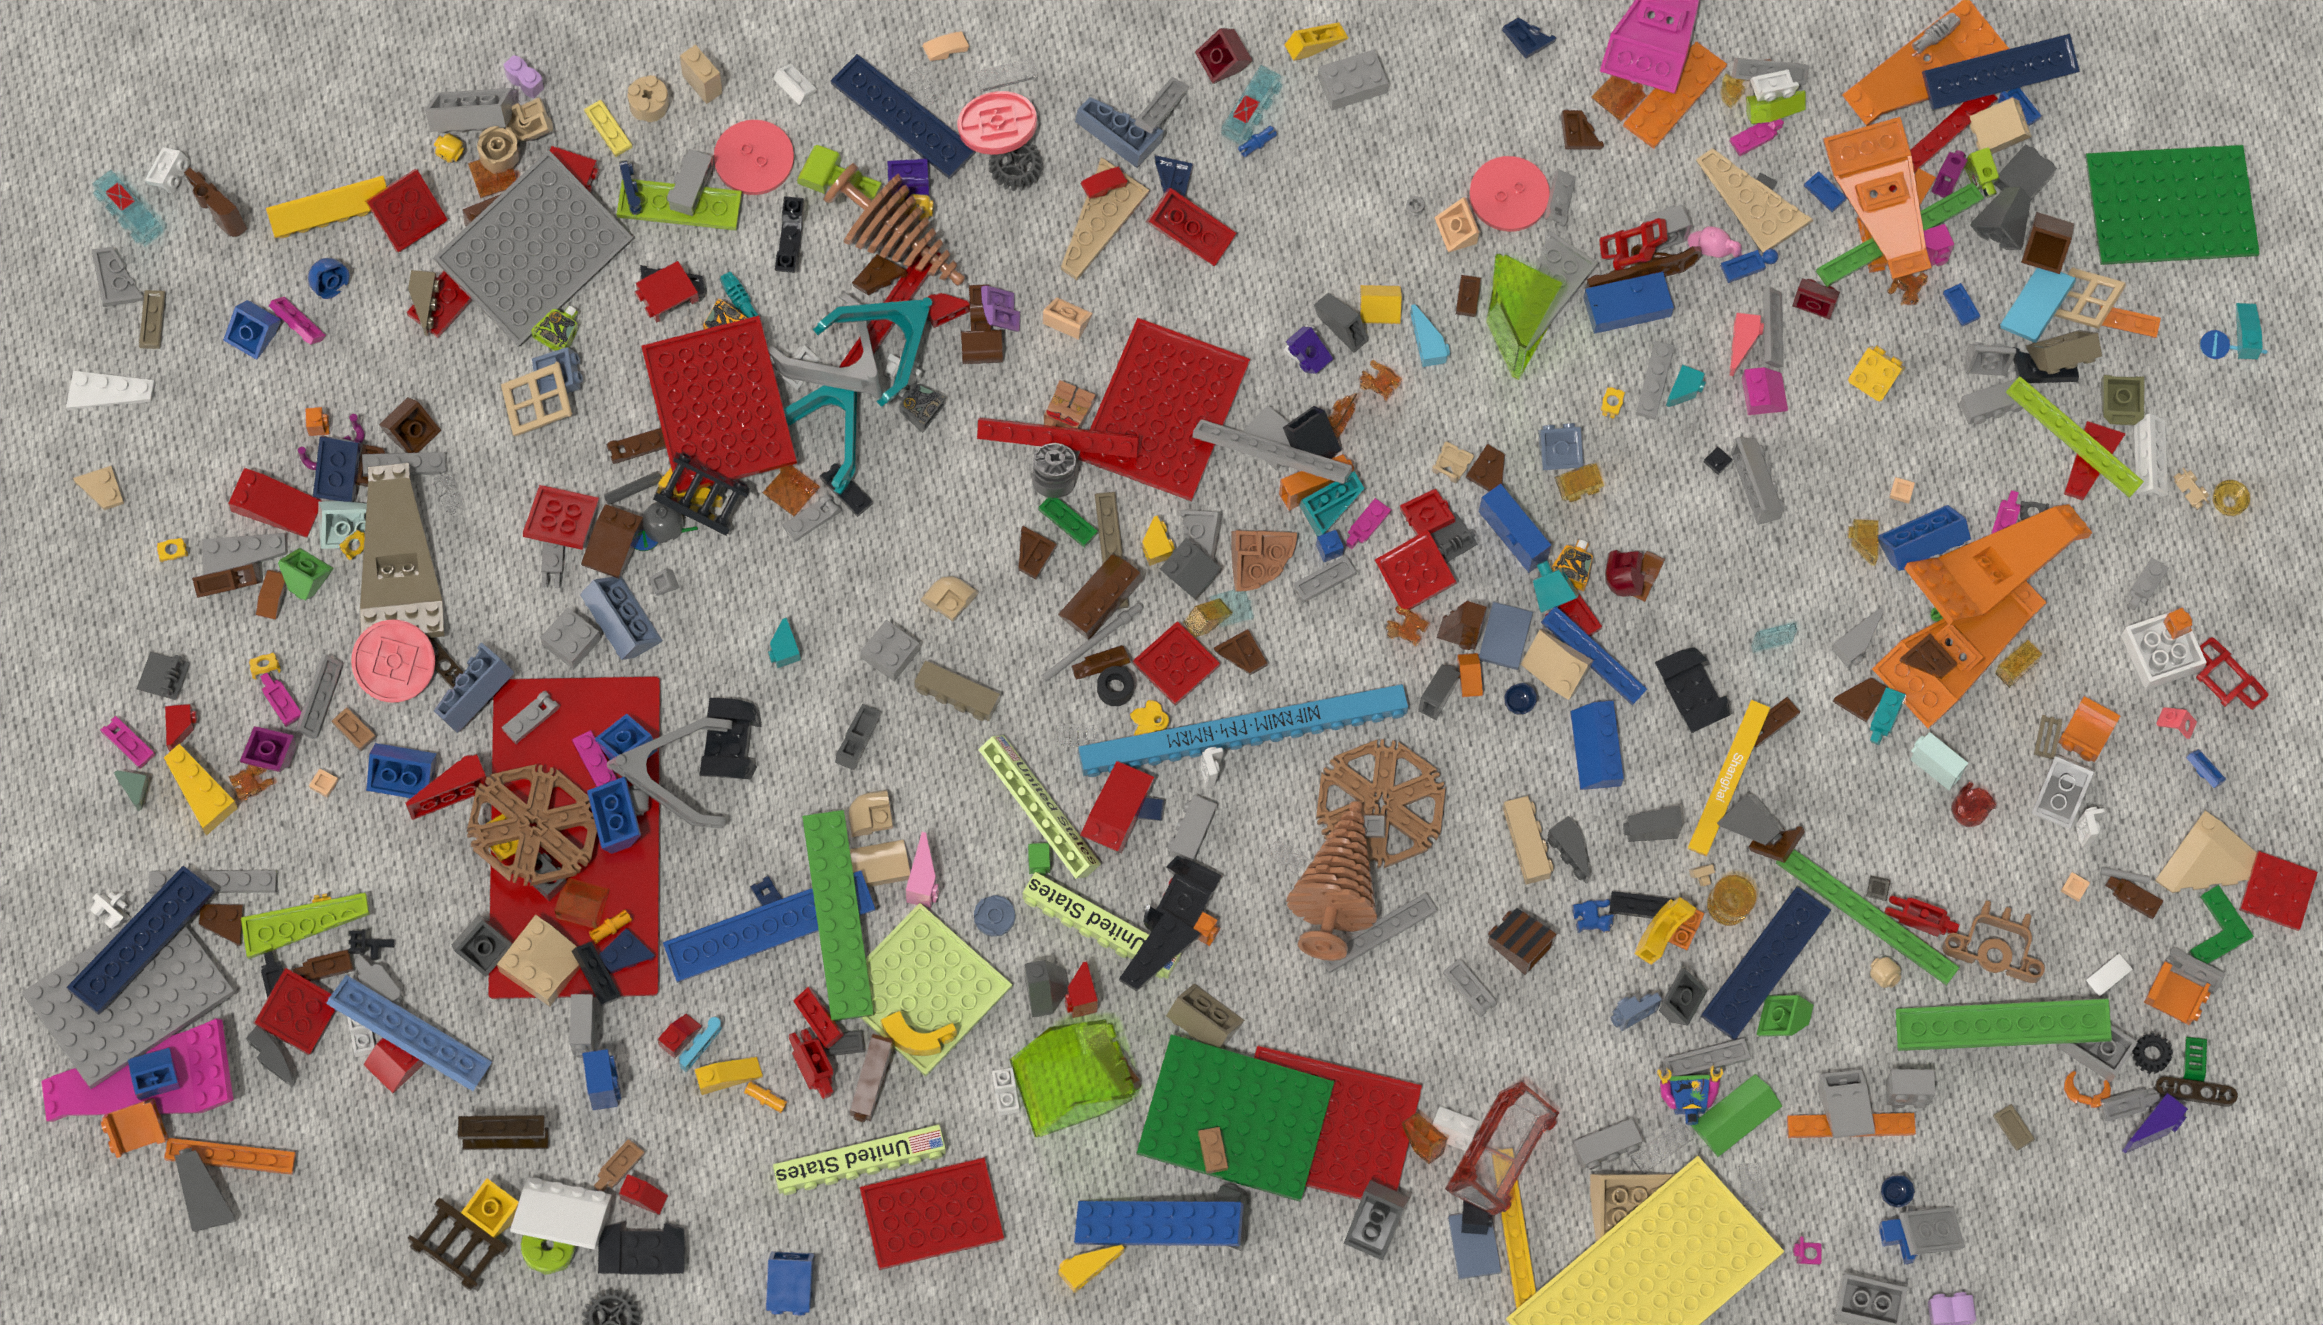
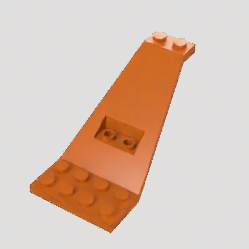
(1900, 79)
(1985, 572)
(1981, 642)

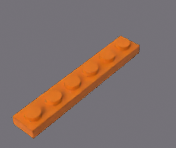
(1817, 1125)
(235, 1156)

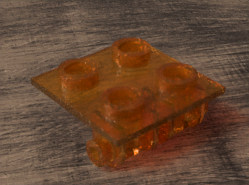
(1619, 96)
(490, 183)
(1342, 413)
(791, 489)

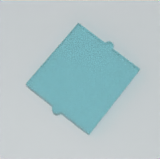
(1238, 604)

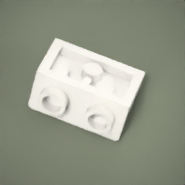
(168, 169)
(1210, 765)
(2088, 826)

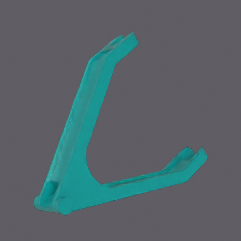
(906, 314)
(848, 402)

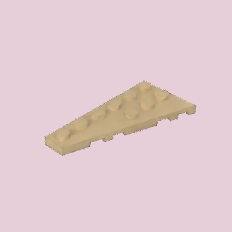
(1758, 208)
(1100, 221)

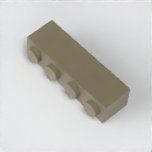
(957, 691)

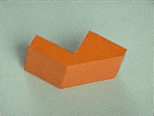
(1470, 675)

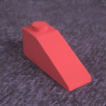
(1745, 335)

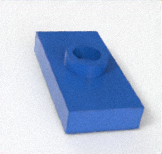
(1825, 191)
(1961, 304)
(2206, 769)

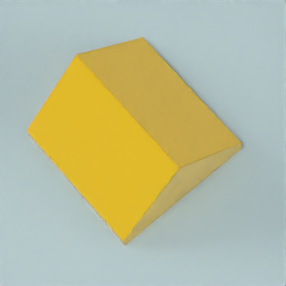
(1380, 304)
(491, 1208)

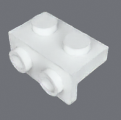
(1774, 85)
(1456, 1127)

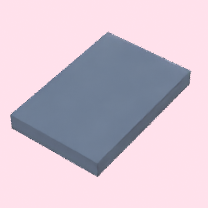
(1505, 636)
(1474, 1253)

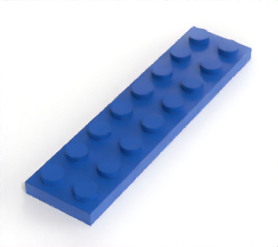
(1159, 1223)

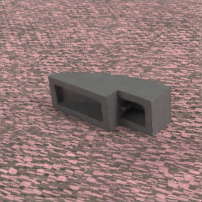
(857, 737)
(270, 1055)

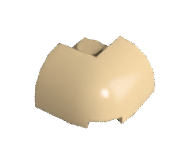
(530, 120)
(949, 596)
(870, 813)

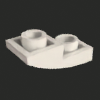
(2109, 974)
(361, 1038)
(1005, 1091)

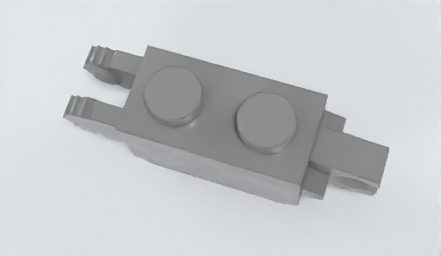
(378, 980)

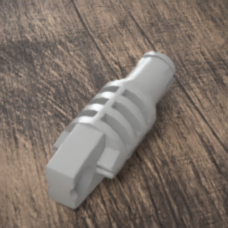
(1936, 32)

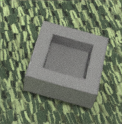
(1374, 826)

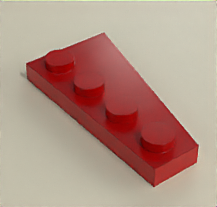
(2082, 473)

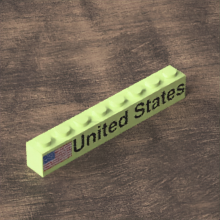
(1039, 806)
(1088, 919)
(859, 1159)

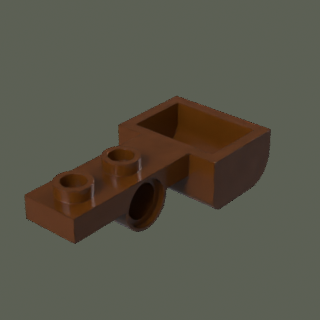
(223, 211)
(980, 343)

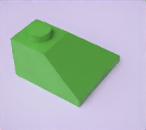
(303, 573)
(1784, 1015)

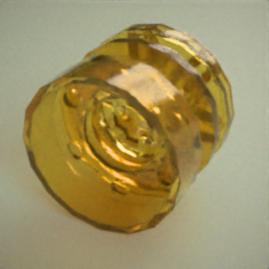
(1741, 895)

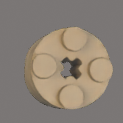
(644, 89)
(498, 149)

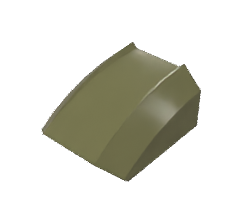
(2122, 399)

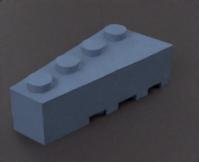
(1118, 131)
(473, 688)

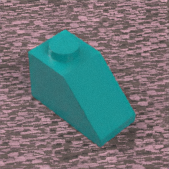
(1686, 386)
(783, 646)

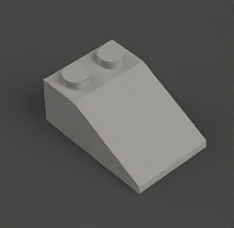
(1989, 359)
(2063, 791)

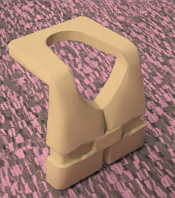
(1453, 458)

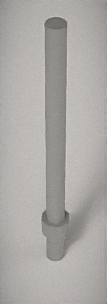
(1123, 618)

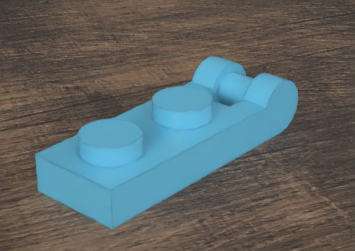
(700, 1043)

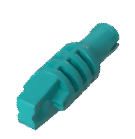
(738, 295)

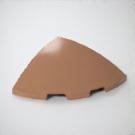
(1259, 556)

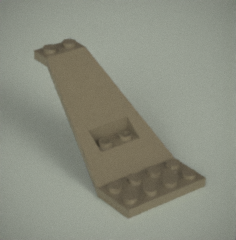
(396, 557)

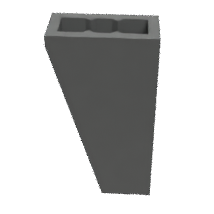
(201, 1194)

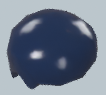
(1520, 698)
(1897, 1191)

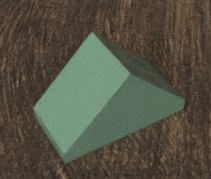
(134, 785)

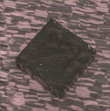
(1878, 888)

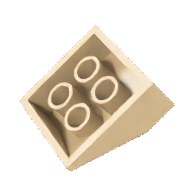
(540, 961)

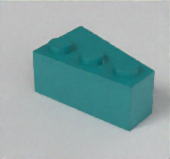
(1330, 503)

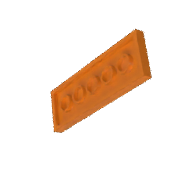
(1664, 109)

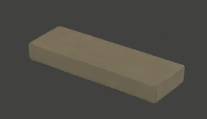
(152, 319)

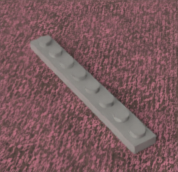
(1272, 451)

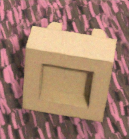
(1702, 874)

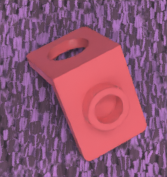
(2177, 719)

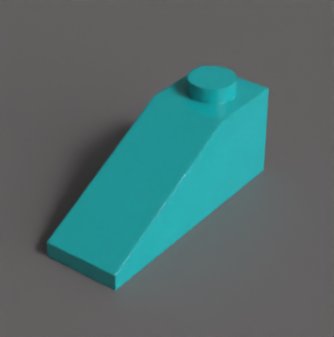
(2248, 331)

